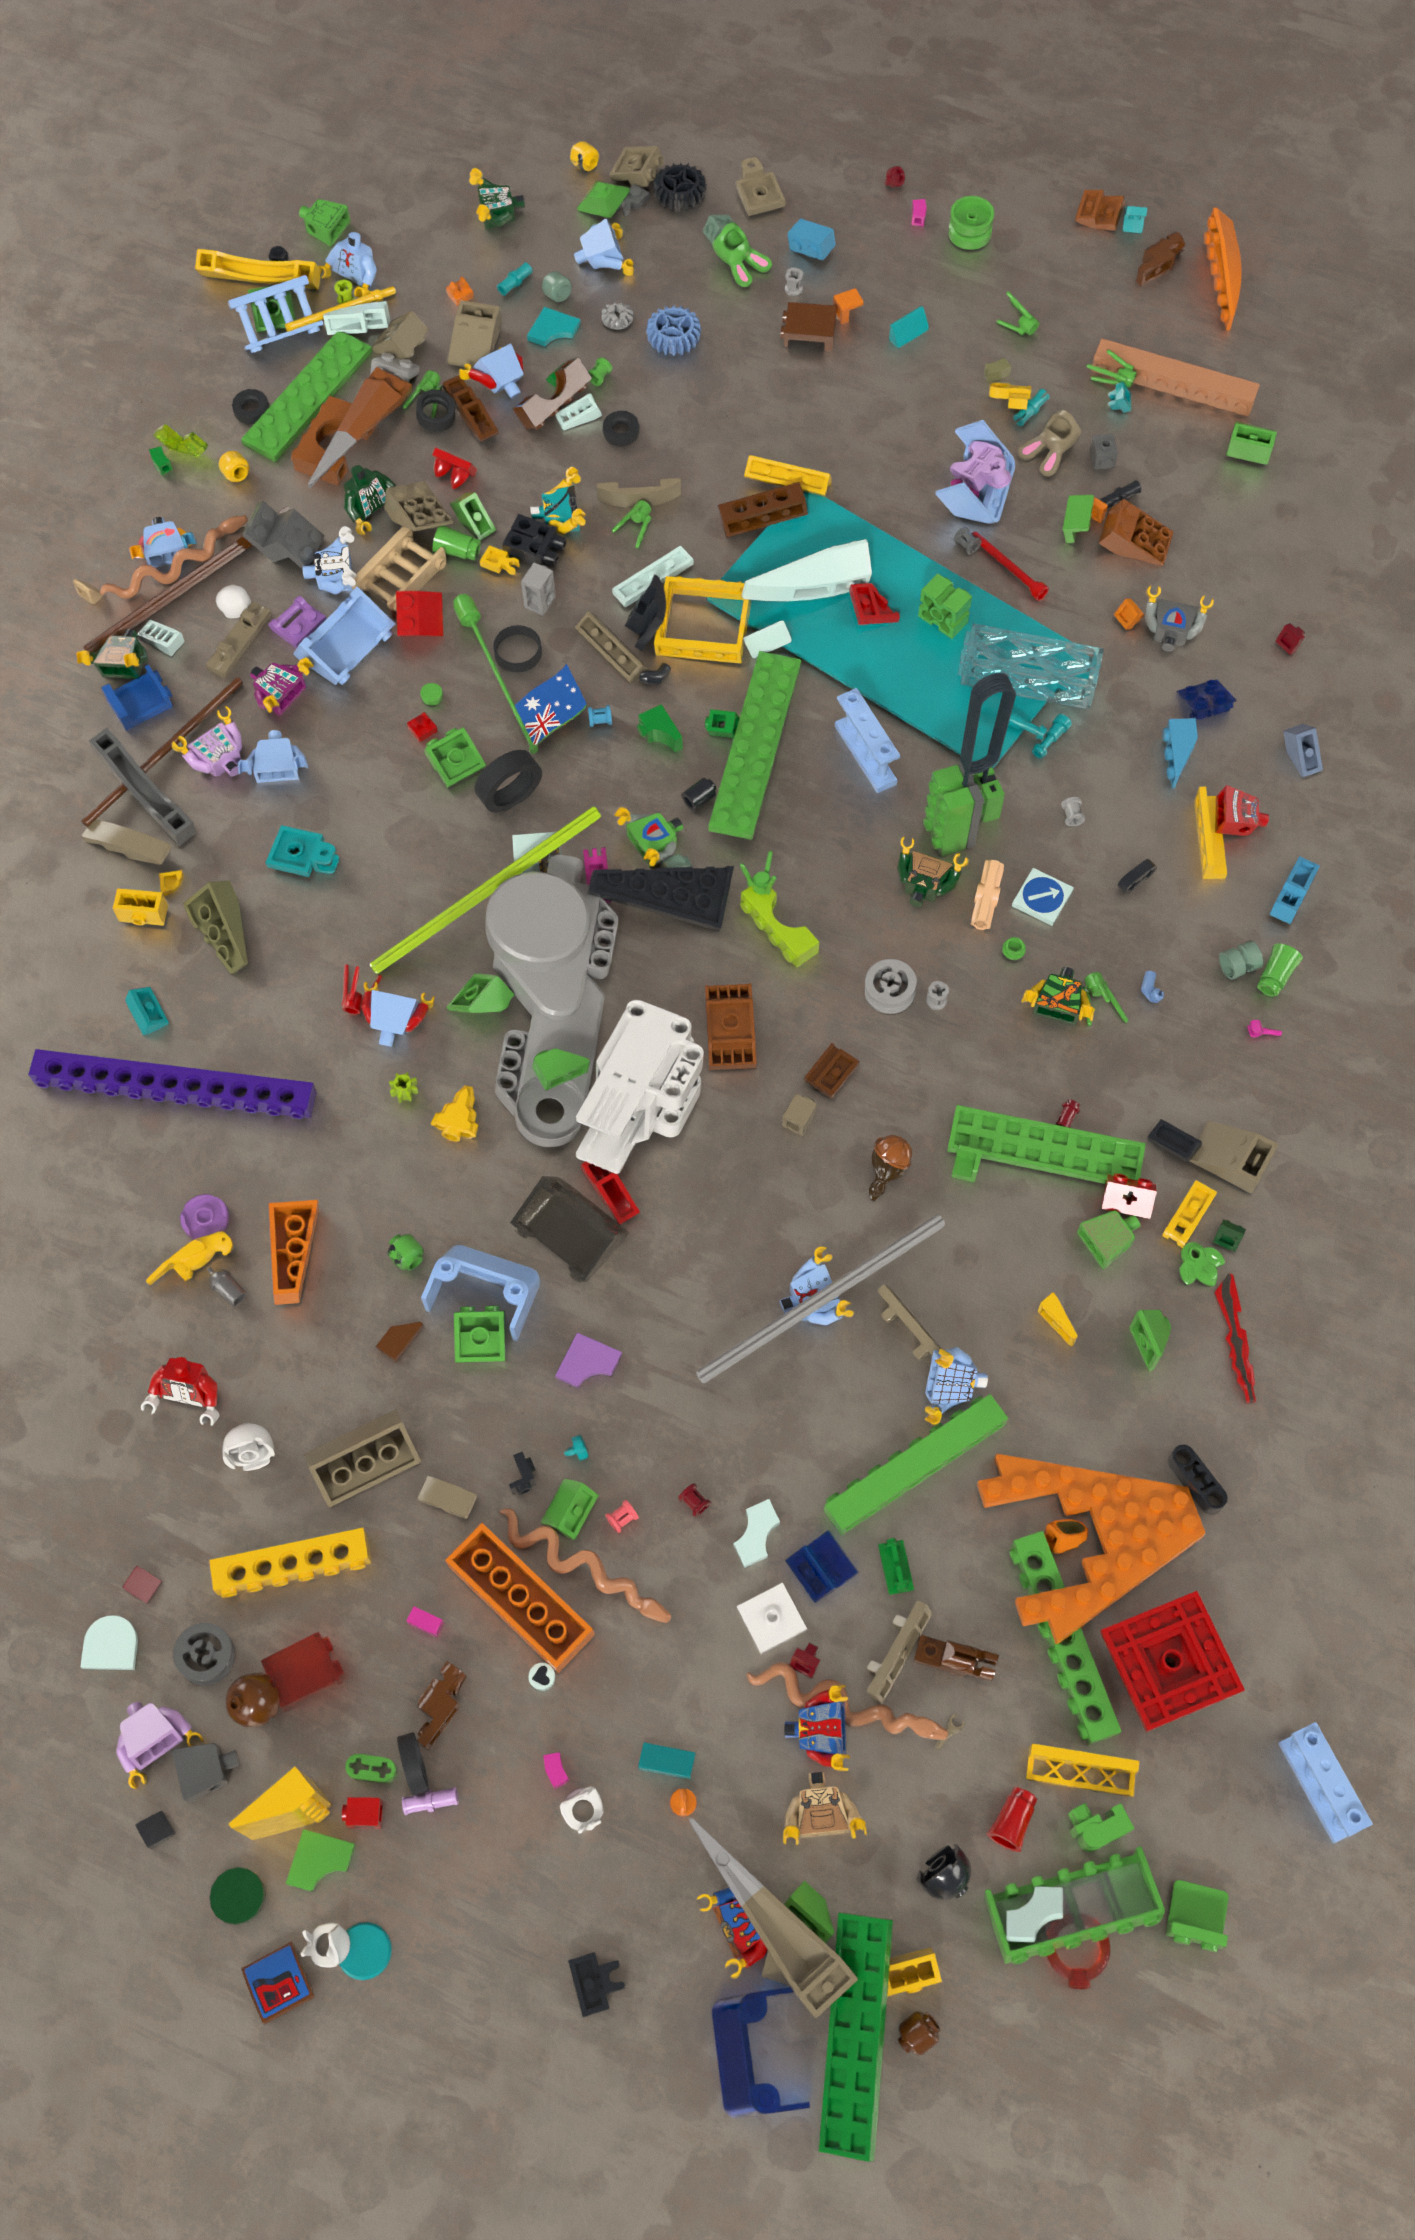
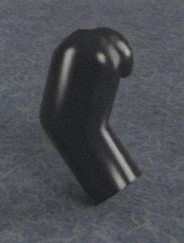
(655, 677)

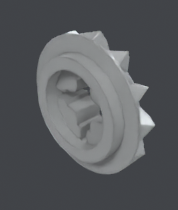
(611, 320)

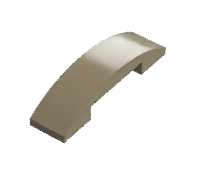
(627, 497)

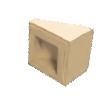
(87, 591)

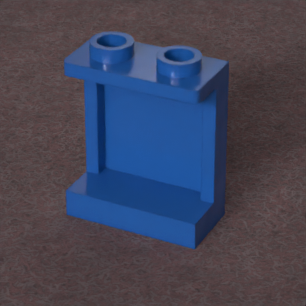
(139, 699)

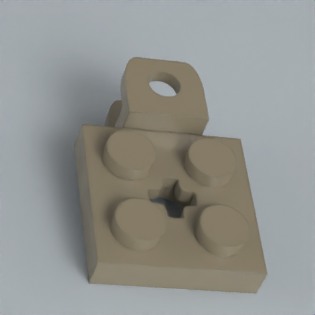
(754, 181)

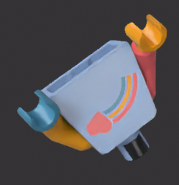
(161, 542)

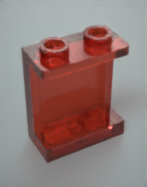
(302, 1669)

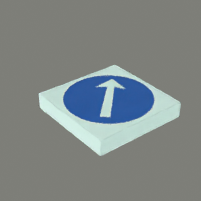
(1042, 896)

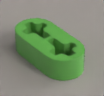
(370, 1775)

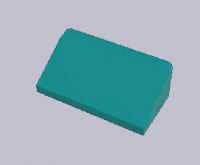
(908, 327)
(146, 1010)
(666, 1761)

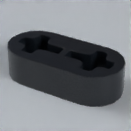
(1137, 876)

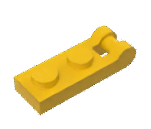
(1190, 1213)

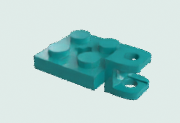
(313, 852)

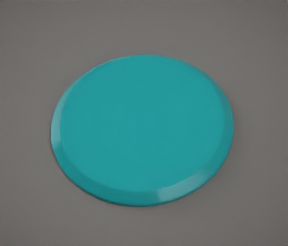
(368, 1951)

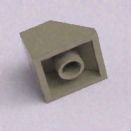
(401, 336)

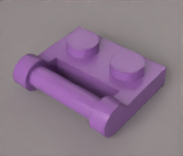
(300, 627)

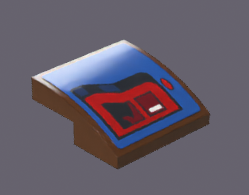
(277, 1983)

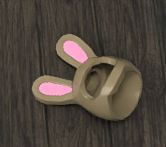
(1058, 436)

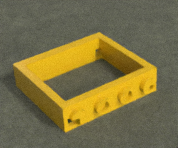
(701, 649)

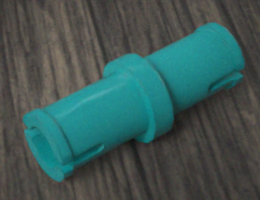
(514, 278)
(1032, 407)

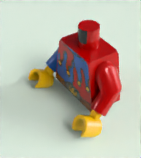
(737, 1929)

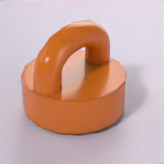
(683, 1802)

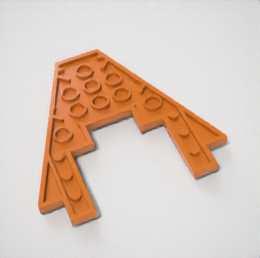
(1136, 1519)

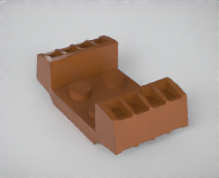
(730, 1027)

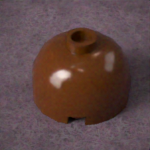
(252, 1700)

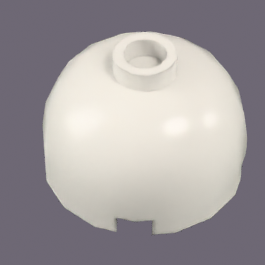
(248, 1447)

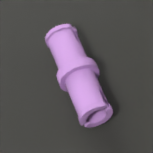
(430, 1800)

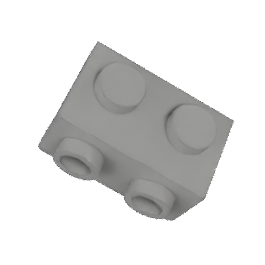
(400, 368)

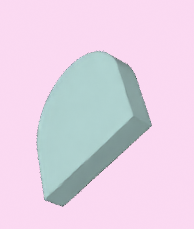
(110, 1645)

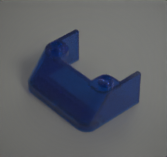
(738, 2088)

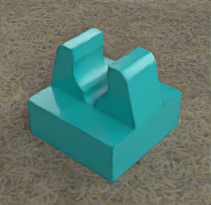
(1120, 398)

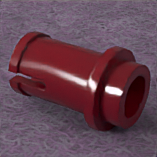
(1069, 1111)

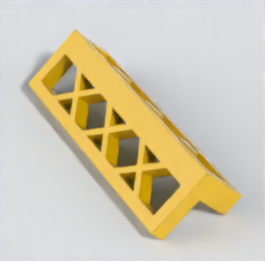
(786, 474)
(1210, 843)
(1082, 1759)

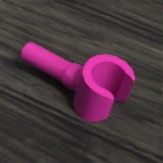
(1256, 1029)

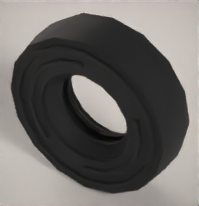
(245, 397)
(621, 417)

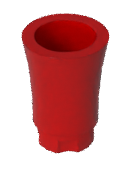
(1013, 1820)

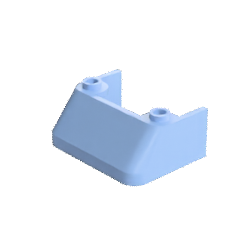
(960, 498)
(518, 1280)

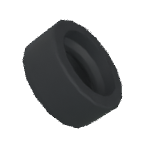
(436, 397)

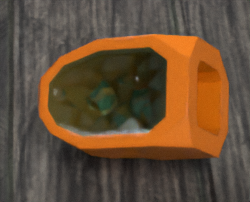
(1065, 1535)

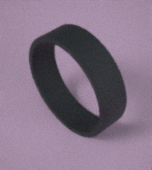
(517, 630)
(413, 1763)

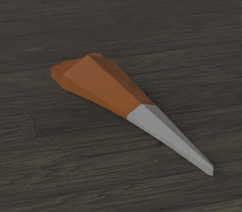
(375, 401)

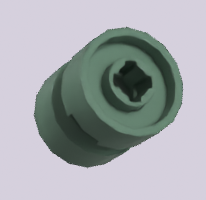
(1241, 960)

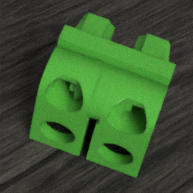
(1093, 1832)

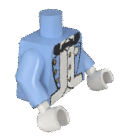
(333, 565)

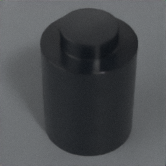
(699, 794)

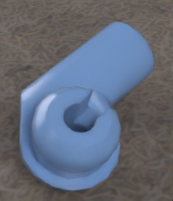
(1148, 989)

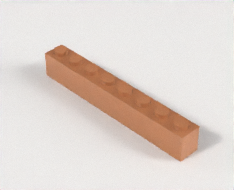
(1180, 378)

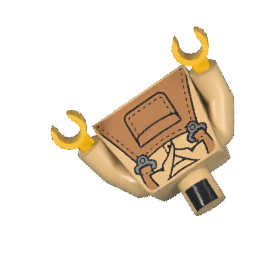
(821, 1812)

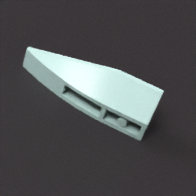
(814, 576)

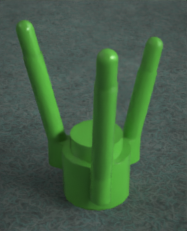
(1027, 322)
(1126, 374)
(429, 382)
(639, 513)
(761, 881)
(1097, 986)

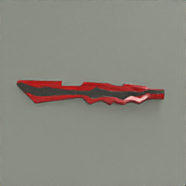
(1237, 1337)

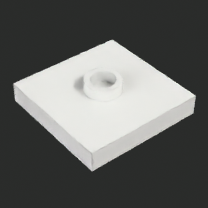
(771, 1618)

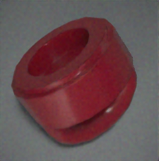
(895, 177)

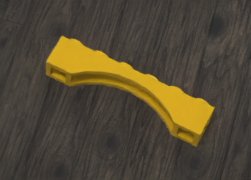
(226, 266)

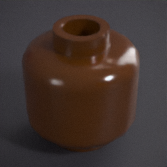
(918, 2033)

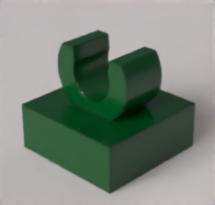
(1229, 1235)

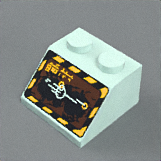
(526, 842)

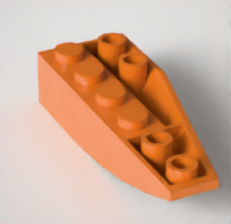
(1225, 263)

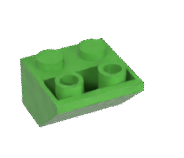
(1251, 443)

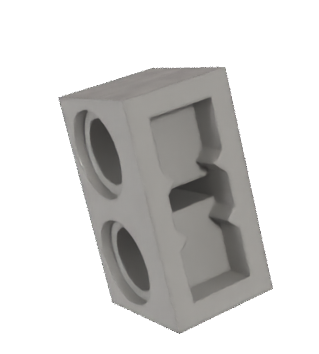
(538, 588)

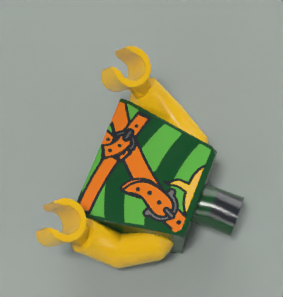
(1060, 998)

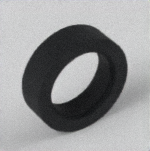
(502, 769)

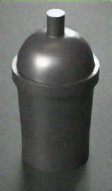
(226, 1286)

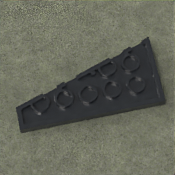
(675, 892)

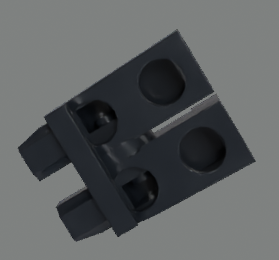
(533, 541)

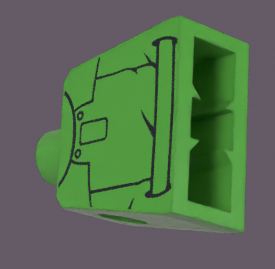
(325, 220)

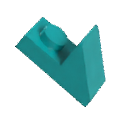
(1134, 219)

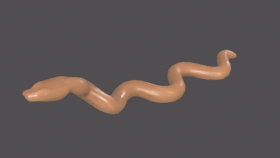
(226, 527)
(647, 1606)
(920, 1725)

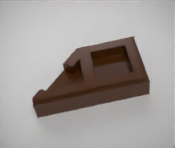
(398, 1339)

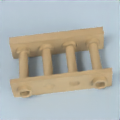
(391, 554)

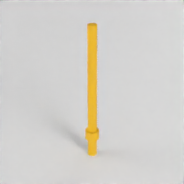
(374, 296)

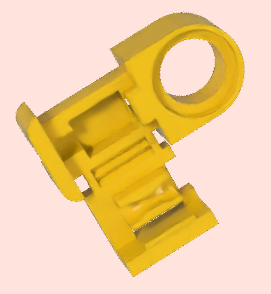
(1017, 395)

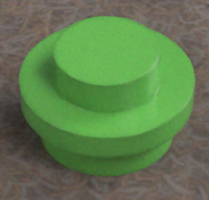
(1014, 948)

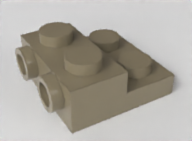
(637, 165)

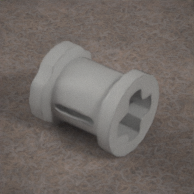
(793, 286)
(1073, 811)
(935, 996)

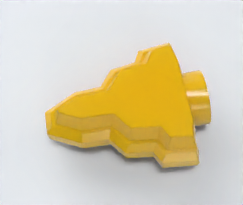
(458, 1116)

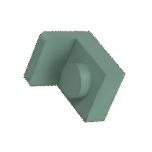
(715, 225)

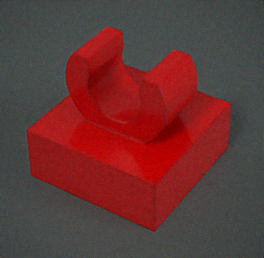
(422, 727)

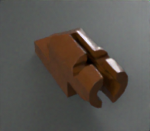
(1160, 258)
(955, 1658)
(438, 1703)

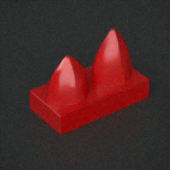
(461, 468)

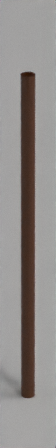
(166, 748)

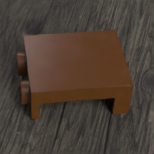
(809, 323)

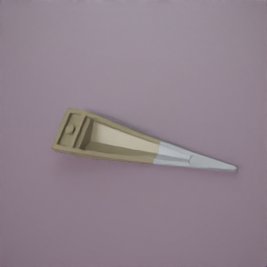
(806, 1962)

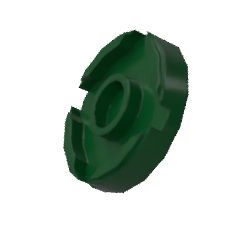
(237, 1896)

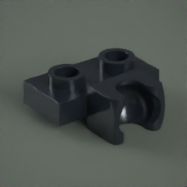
(593, 1983)

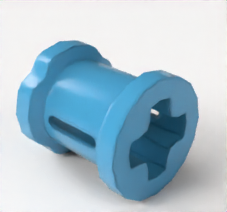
(600, 716)

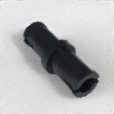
(1122, 493)

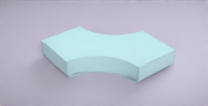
(761, 1521)
(1043, 1907)

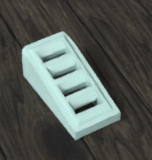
(589, 413)
(169, 647)

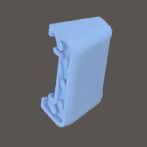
(345, 637)

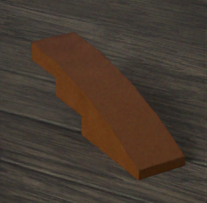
(470, 408)

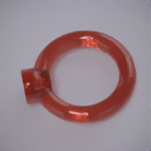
(1078, 1977)

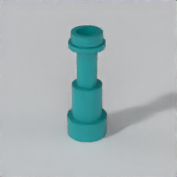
(1017, 721)
(1060, 725)

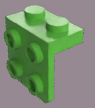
(1197, 1915)

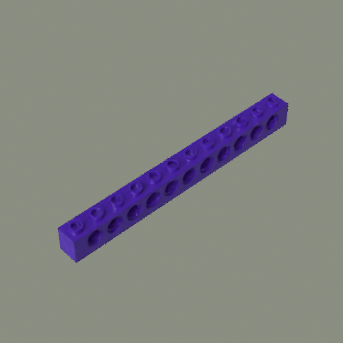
(47, 1062)

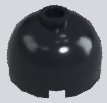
(947, 1874)

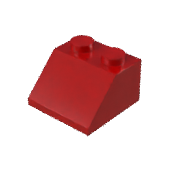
(419, 614)

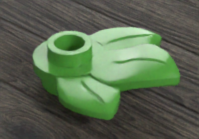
(1202, 1267)

